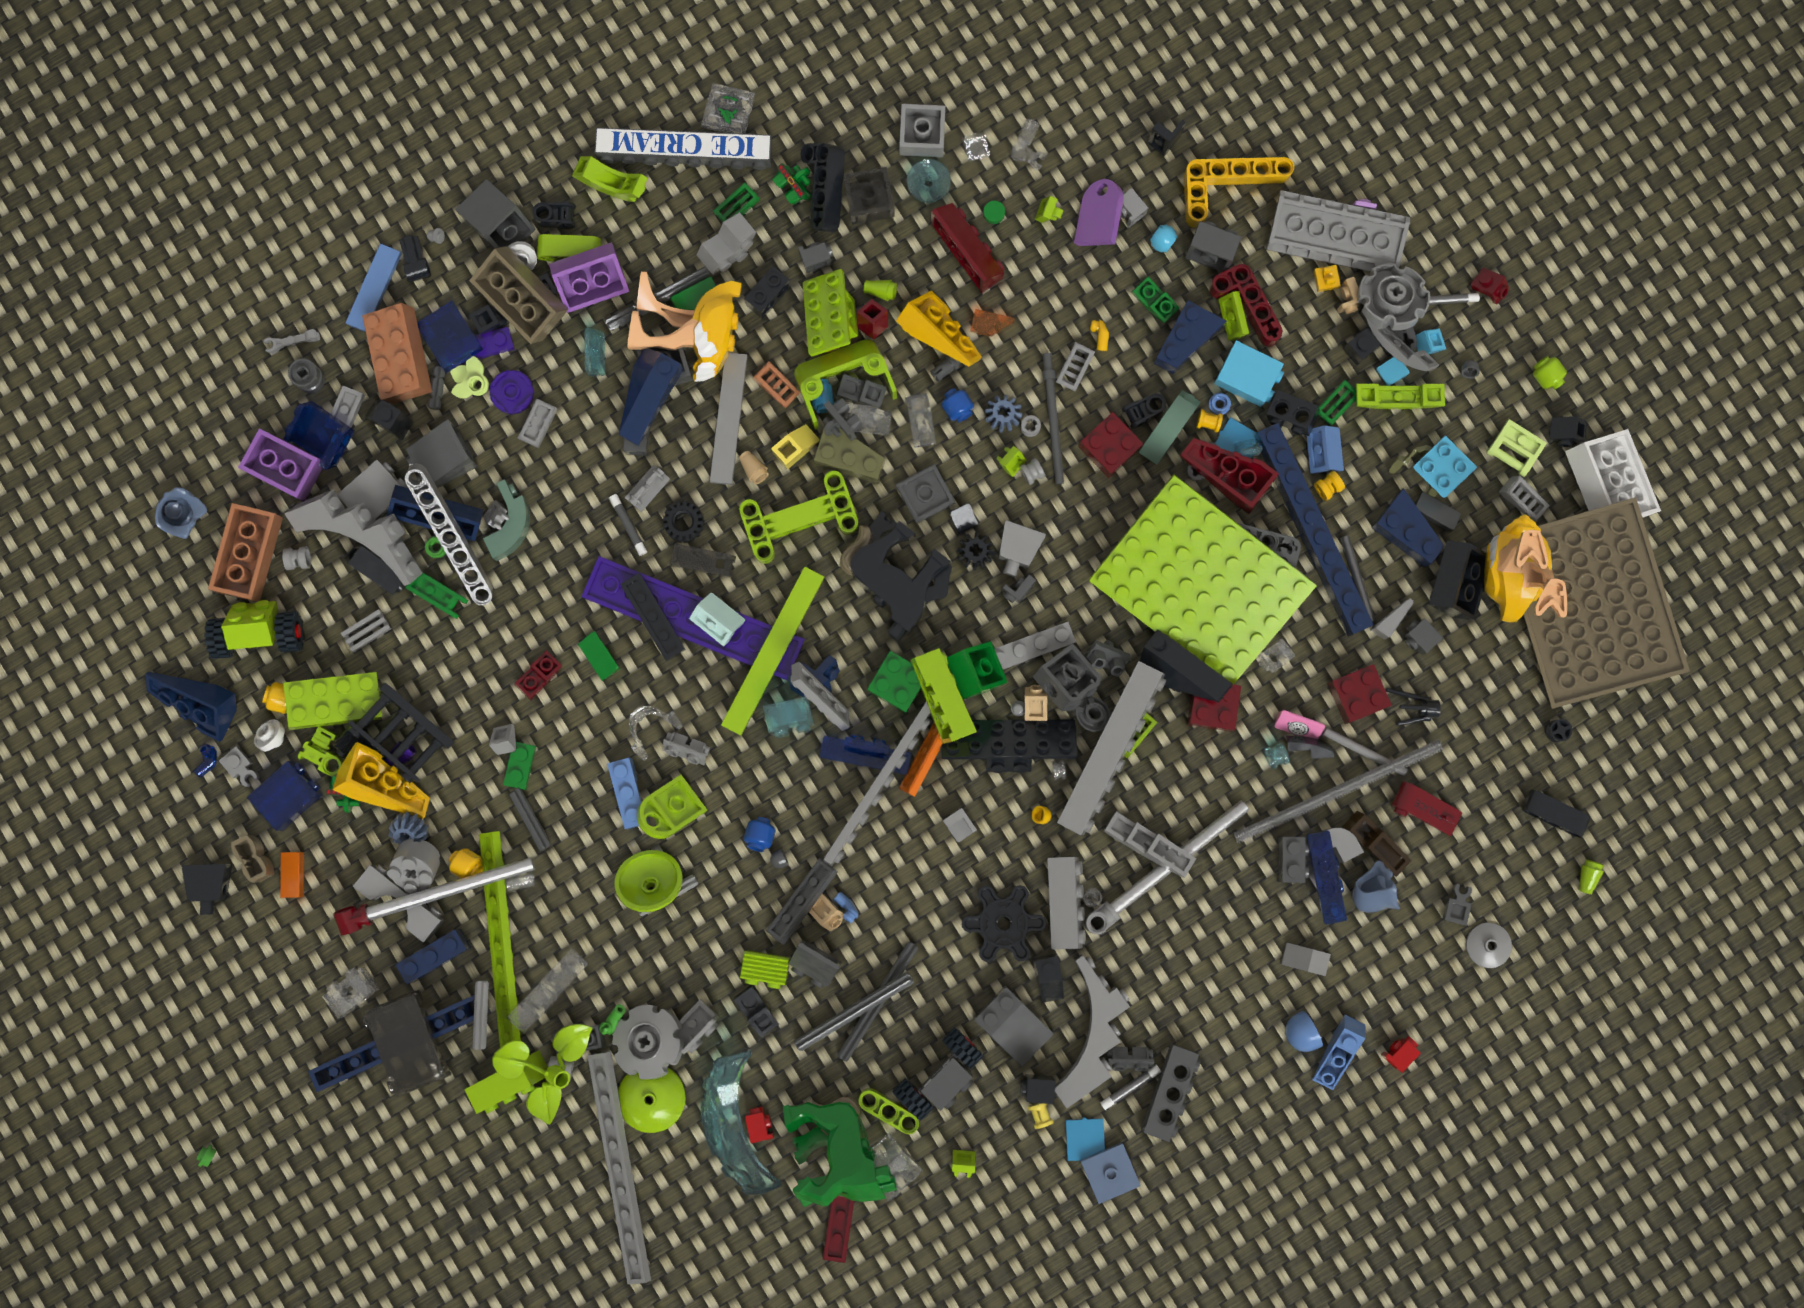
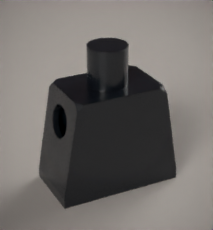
(206, 884)

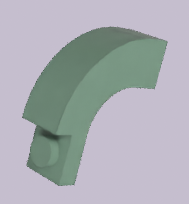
(1169, 427)
(515, 529)

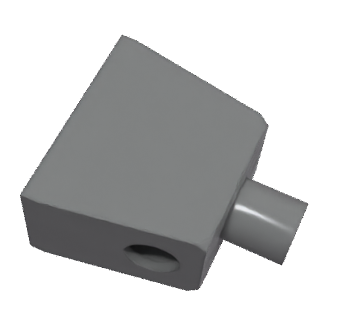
(1018, 546)

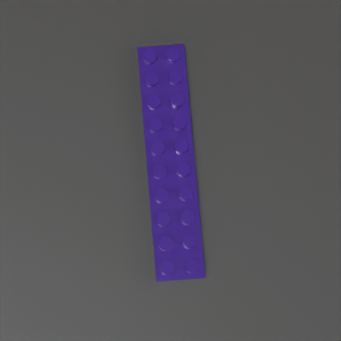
(678, 606)

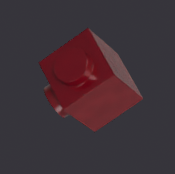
(872, 319)

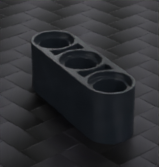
(1556, 813)

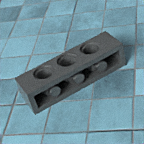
(1152, 1124)

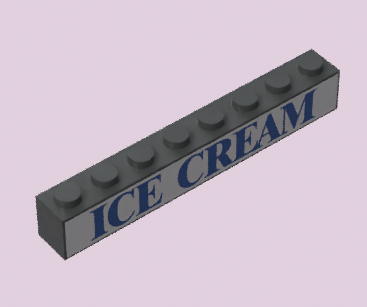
(683, 148)

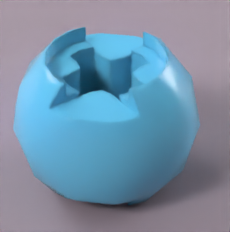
(1163, 238)

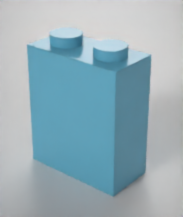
(1249, 374)

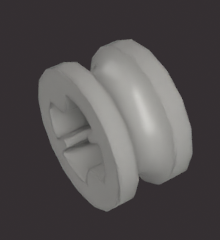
(1024, 423)

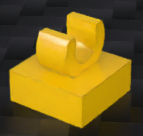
(1327, 278)

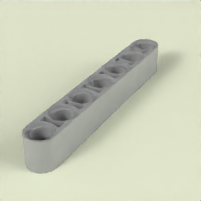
(446, 524)

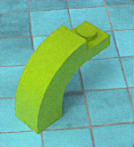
(609, 181)

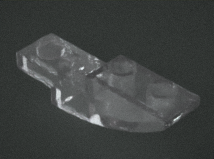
(547, 991)

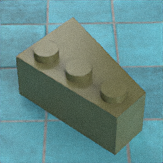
(849, 457)

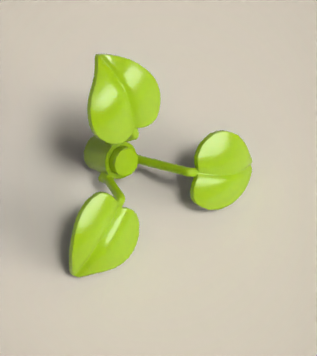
(544, 1100)

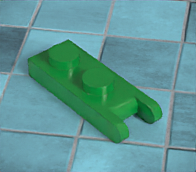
(436, 594)

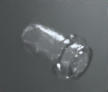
(520, 881)

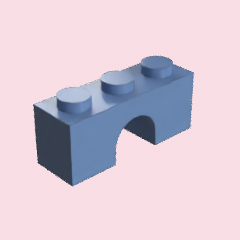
(626, 790)

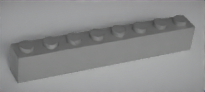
(1111, 748)

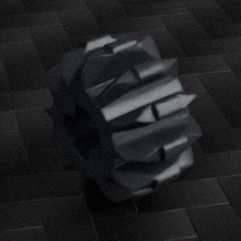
(983, 547)

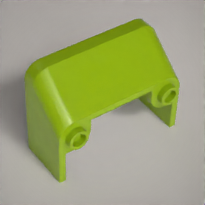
(863, 353)

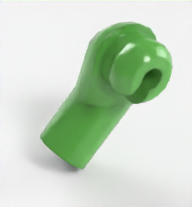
(609, 1026)

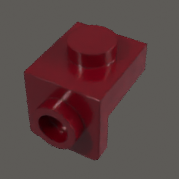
(1491, 284)

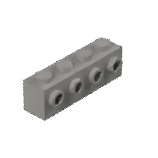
(1065, 903)

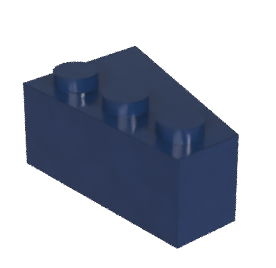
(1191, 332)
(1409, 530)

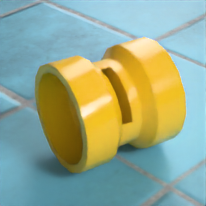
(1329, 485)

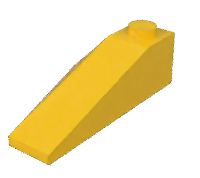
(930, 322)
(373, 781)

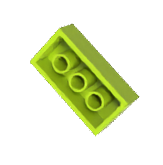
(330, 700)

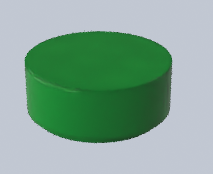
(994, 212)

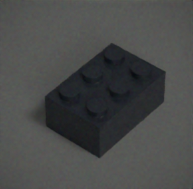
(1459, 581)

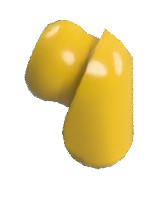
(1103, 334)

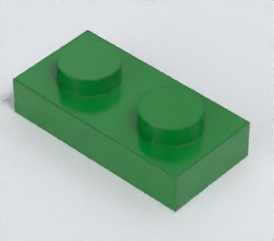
(520, 766)

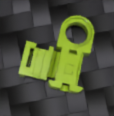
(319, 750)

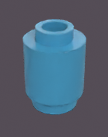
(827, 395)

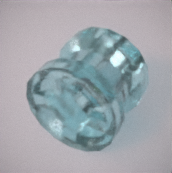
(1276, 755)

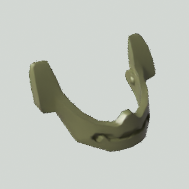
(1400, 461)

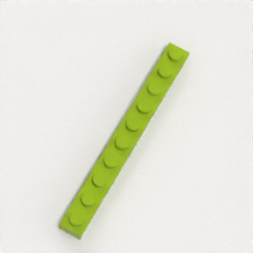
(499, 939)

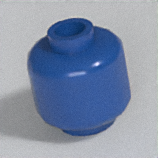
(957, 405)
(759, 834)

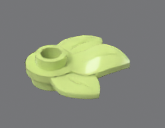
(467, 377)

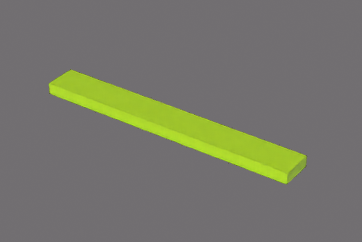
(772, 651)

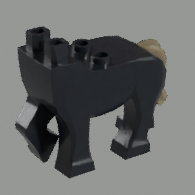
(889, 584)

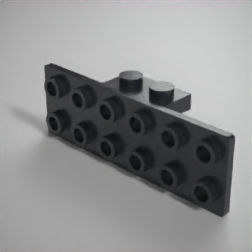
(1014, 743)

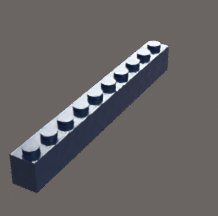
(1314, 531)

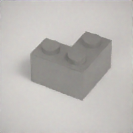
(728, 245)

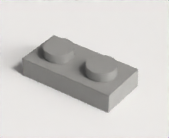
(347, 405)

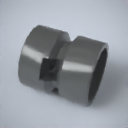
(306, 376)

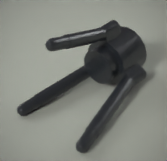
(1427, 708)

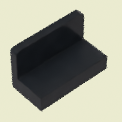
(1163, 139)

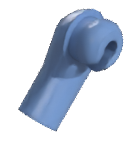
(848, 906)

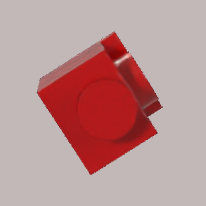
(1402, 1053)
(758, 1125)

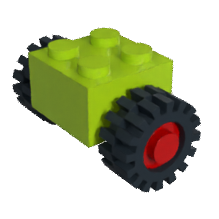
(253, 626)

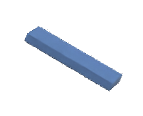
(374, 285)

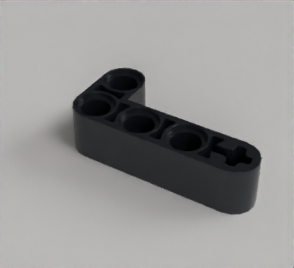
(827, 184)

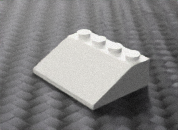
(1612, 472)

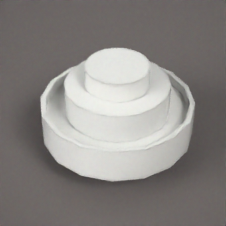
(525, 253)
(269, 735)

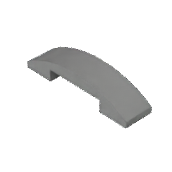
(1397, 348)

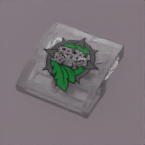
(728, 109)

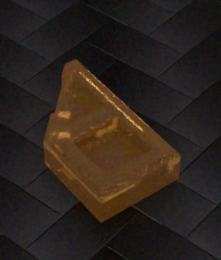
(989, 323)

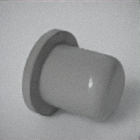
(436, 235)
(1018, 708)

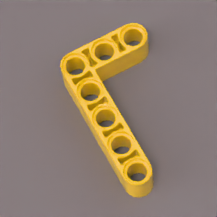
(1228, 177)

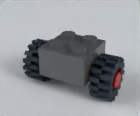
(944, 1081)

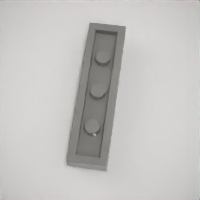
(1035, 645)
(820, 696)

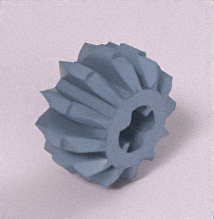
(999, 420)
(407, 827)

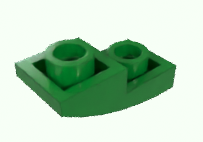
(689, 297)
(1155, 300)

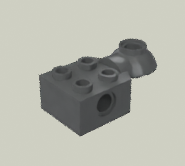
(1070, 685)

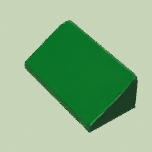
(599, 656)

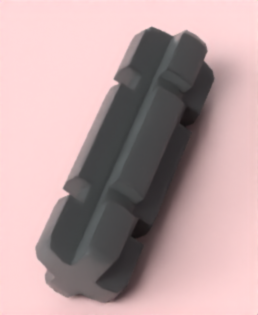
(437, 388)

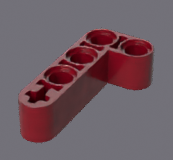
(1250, 306)

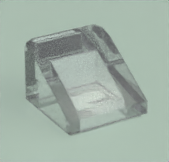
(976, 146)

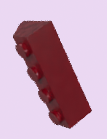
(966, 246)

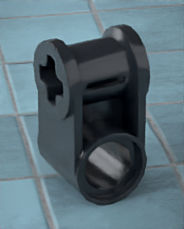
(556, 215)
(1141, 412)

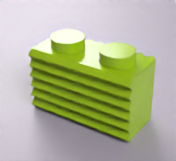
(765, 968)

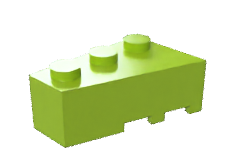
(497, 1088)

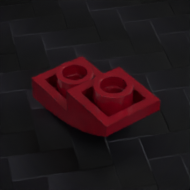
(538, 675)

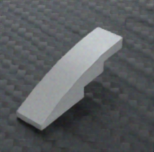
(1150, 845)

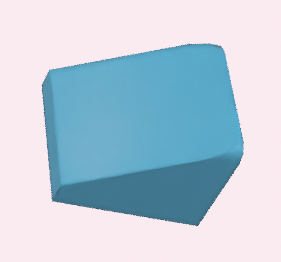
(1430, 341)
(1392, 371)

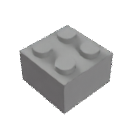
(922, 130)

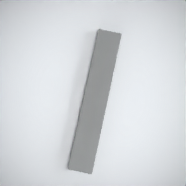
(728, 419)

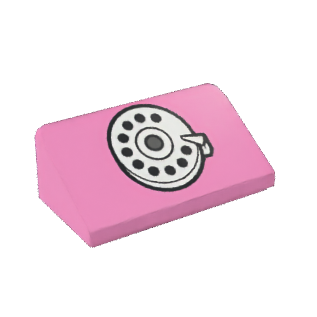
(1298, 725)

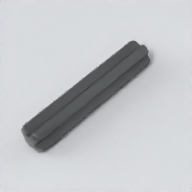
(530, 819)

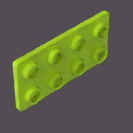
(828, 313)

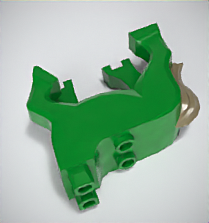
(848, 1154)

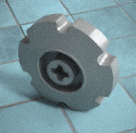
(1393, 296)
(633, 1050)

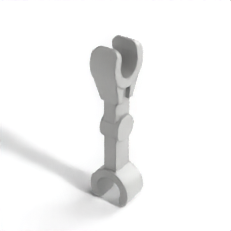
(309, 336)

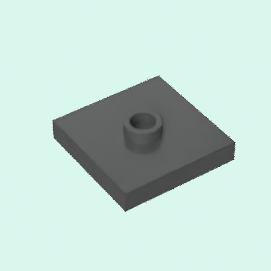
(925, 494)

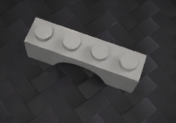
(422, 920)

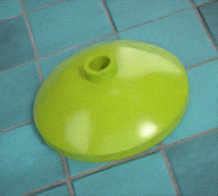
(644, 871)
(667, 1103)

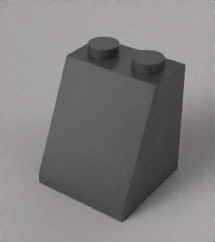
(494, 216)
(442, 454)

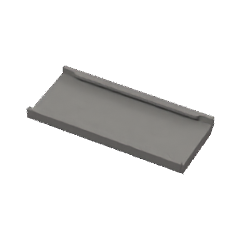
(1337, 232)

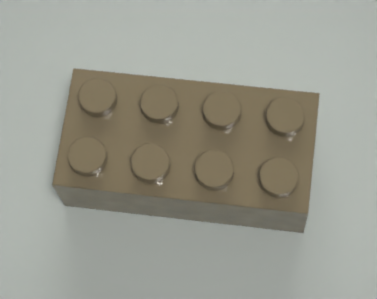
(518, 294)

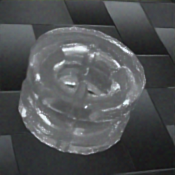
(1058, 770)

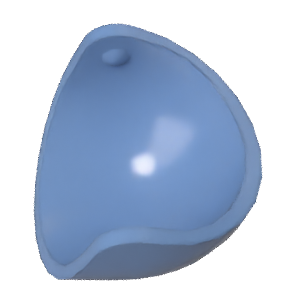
(1302, 1033)

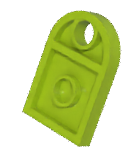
(671, 807)

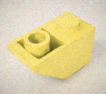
(795, 446)

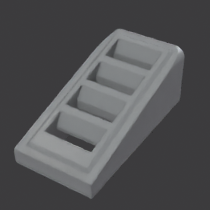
(1073, 386)
(1507, 492)
(1390, 622)

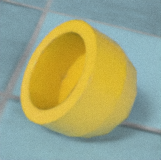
(1041, 815)

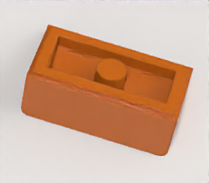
(292, 875)

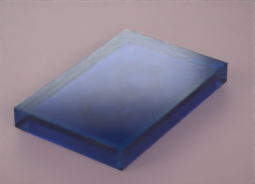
(449, 336)

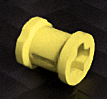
(1040, 1115)

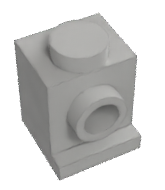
(1133, 207)

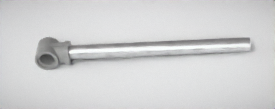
(1109, 912)

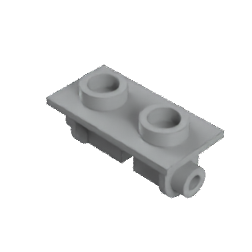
(647, 488)
(676, 746)

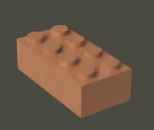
(397, 353)
(245, 553)

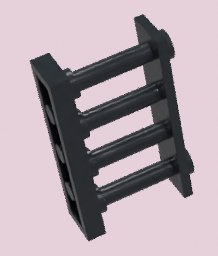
(404, 711)

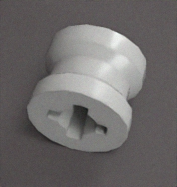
(1032, 471)

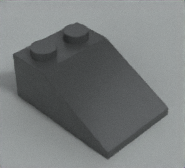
(814, 963)
(1013, 1026)

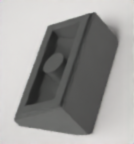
(1437, 512)

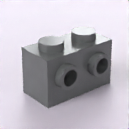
(1292, 859)

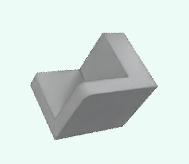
(959, 825)

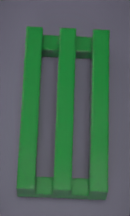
(717, 211)
(1324, 416)

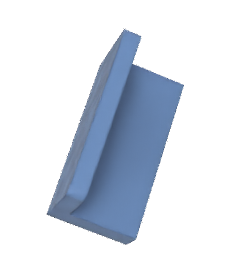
(1325, 450)

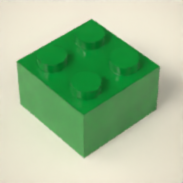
(976, 670)
(896, 682)

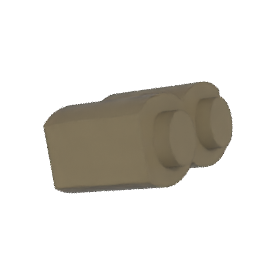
(254, 863)

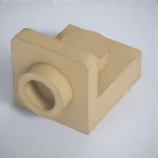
(1349, 293)
(1035, 703)
(826, 913)

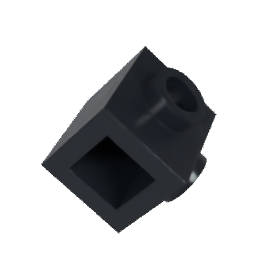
(1568, 430)

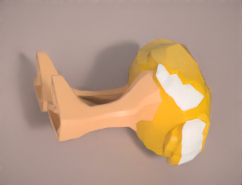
(704, 329)
(1521, 572)

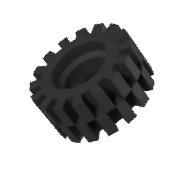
(683, 508)

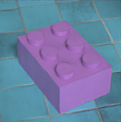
(589, 277)
(281, 465)

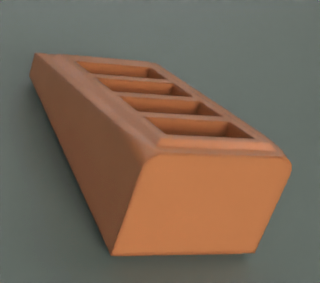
(771, 390)

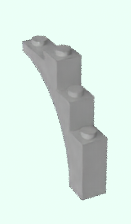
(356, 522)
(1104, 1006)

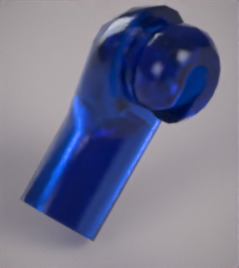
(209, 760)

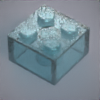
(789, 716)

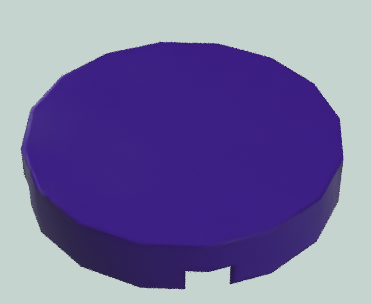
(511, 392)

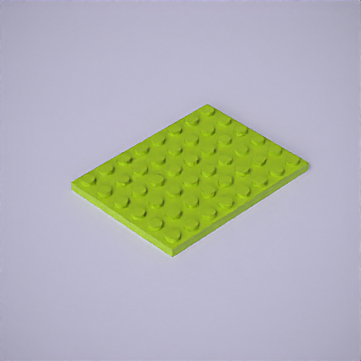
(1202, 580)

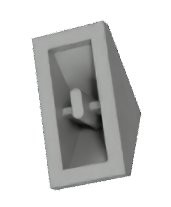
(1305, 959)

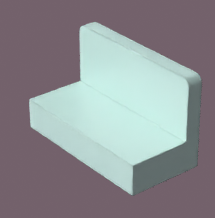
(716, 618)

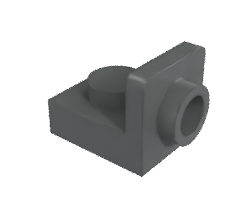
(1023, 587)

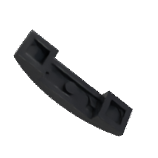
(489, 318)

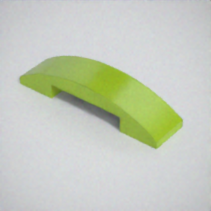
(1400, 396)

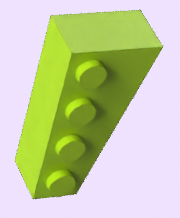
(942, 696)

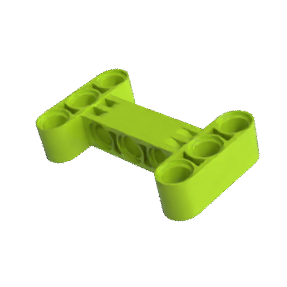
(799, 517)

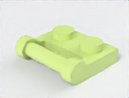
(1521, 442)

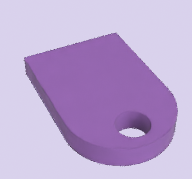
(1099, 214)

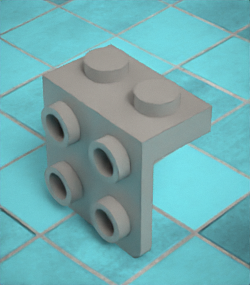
(695, 1024)

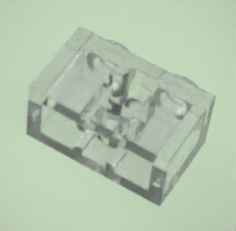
(363, 988)

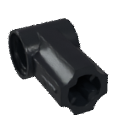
(415, 264)

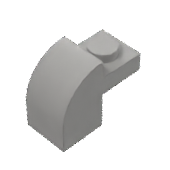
(1344, 844)

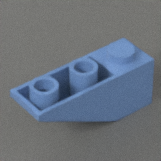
(1340, 1052)

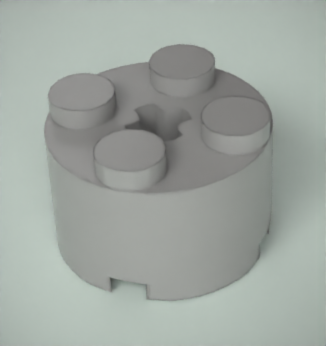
(414, 865)

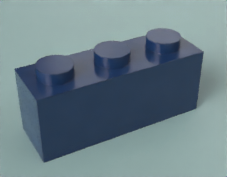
(433, 956)

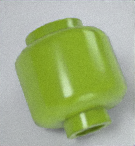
(1549, 373)

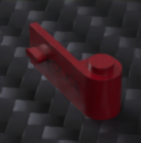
(1426, 807)

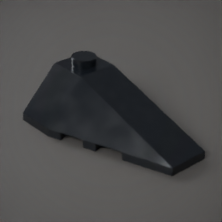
(1183, 669)

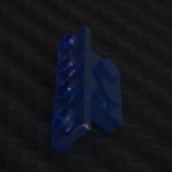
(860, 752)
(1326, 877)

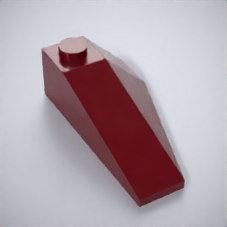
(1234, 475)

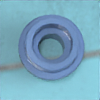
(1219, 397)

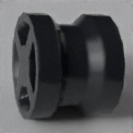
(1563, 728)

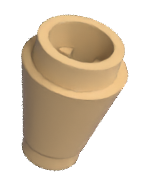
(753, 467)

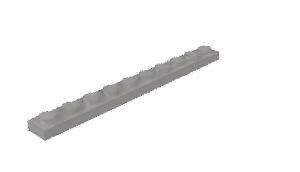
(883, 779)
(619, 1168)

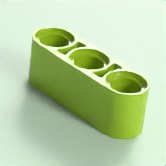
(558, 247)
(881, 1101)

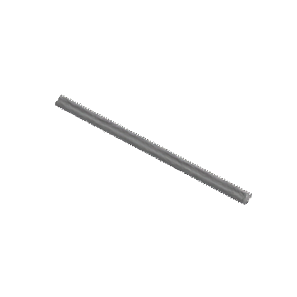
(1336, 791)

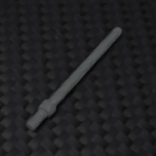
(1049, 376)

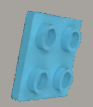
(1444, 466)

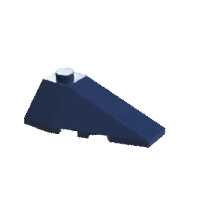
(648, 389)
(201, 702)

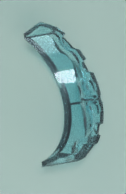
(725, 1130)

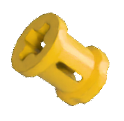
(1209, 420)

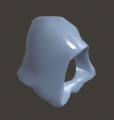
(178, 512)
(1375, 890)

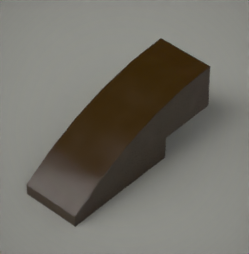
(1377, 843)

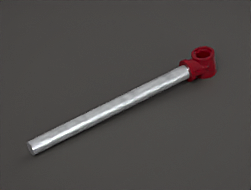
(351, 918)

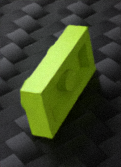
(1233, 313)

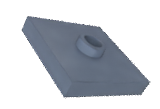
(1110, 1173)

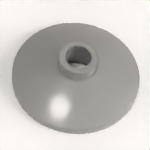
(1478, 941)

